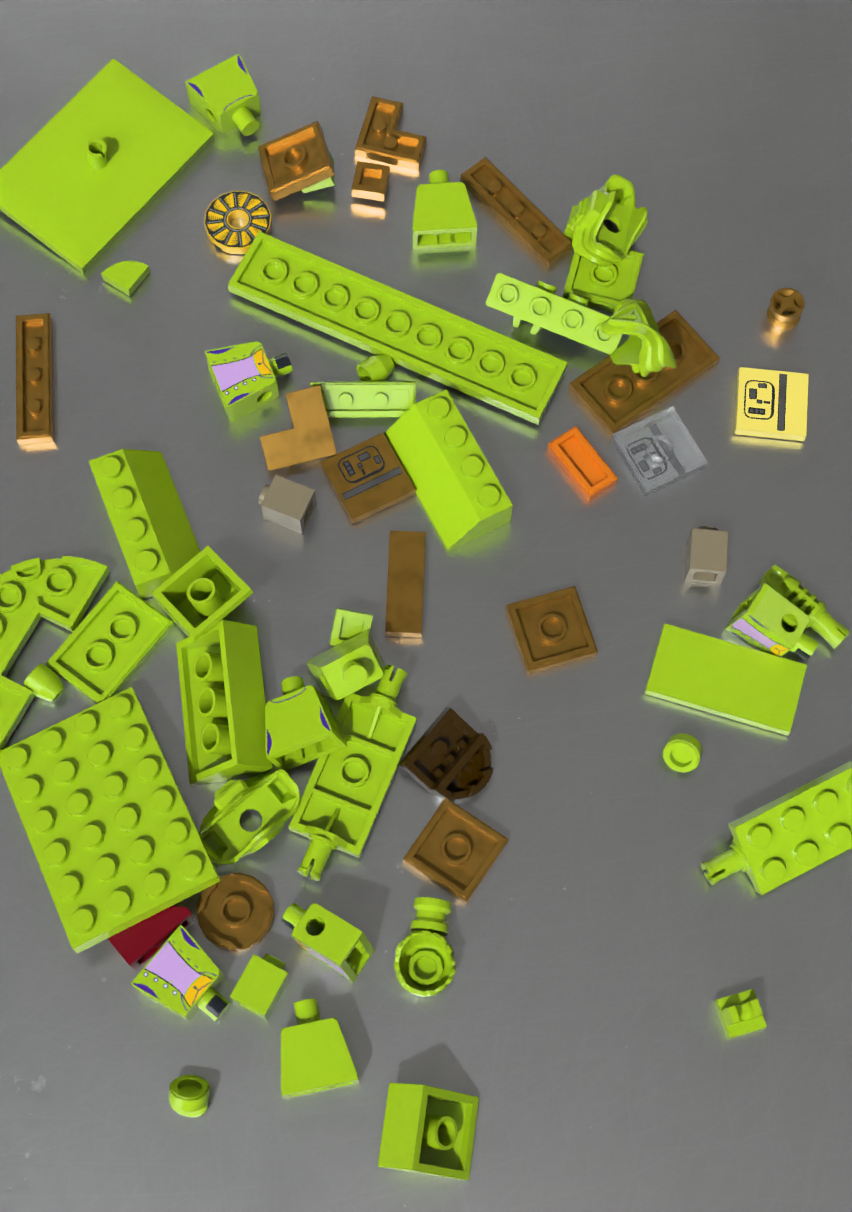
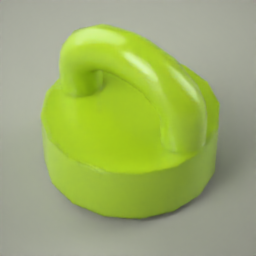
(682, 752)
(189, 1095)

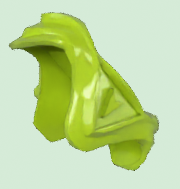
(611, 202)
(645, 348)
(270, 794)

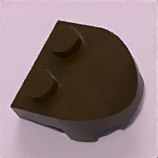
(450, 758)

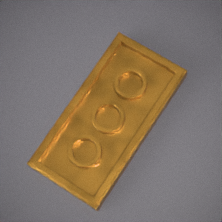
(621, 397)

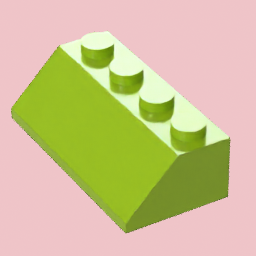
(449, 471)
(145, 515)
(223, 704)

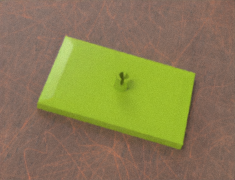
(99, 165)

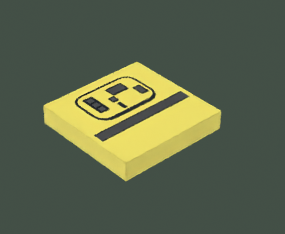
(771, 404)

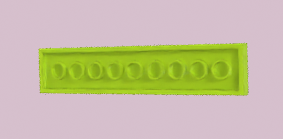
(399, 326)

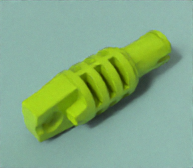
(794, 592)

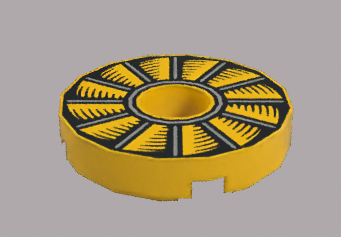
(232, 206)

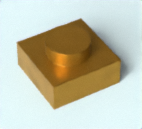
(370, 181)

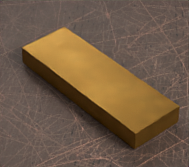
(405, 584)

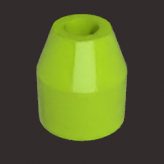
(375, 368)
(44, 683)

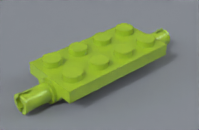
(353, 782)
(790, 833)

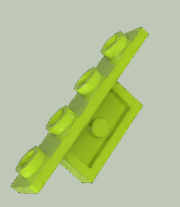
(552, 312)

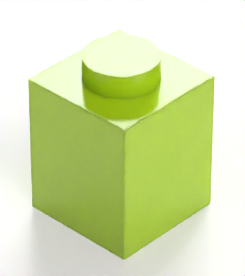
(261, 985)

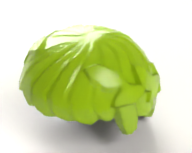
(424, 963)

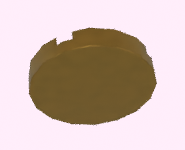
(235, 912)

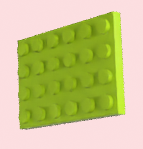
(106, 820)

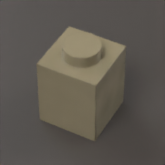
(287, 503)
(706, 555)

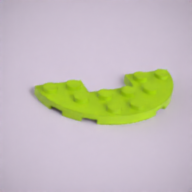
(31, 591)

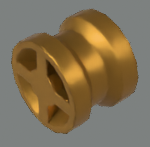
(785, 300)

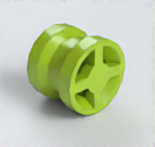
(431, 915)

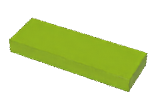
(367, 398)

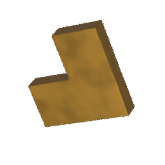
(383, 142)
(310, 434)

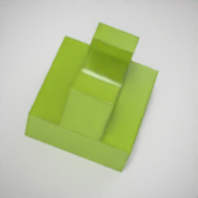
(740, 1014)

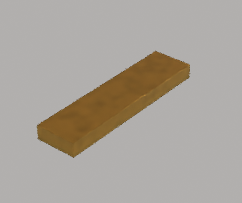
(516, 212)
(34, 379)

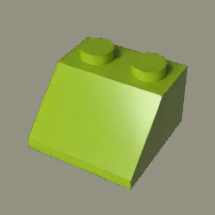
(201, 593)
(428, 1131)

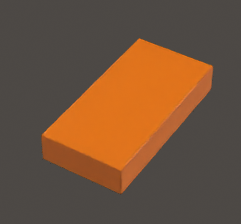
(582, 463)

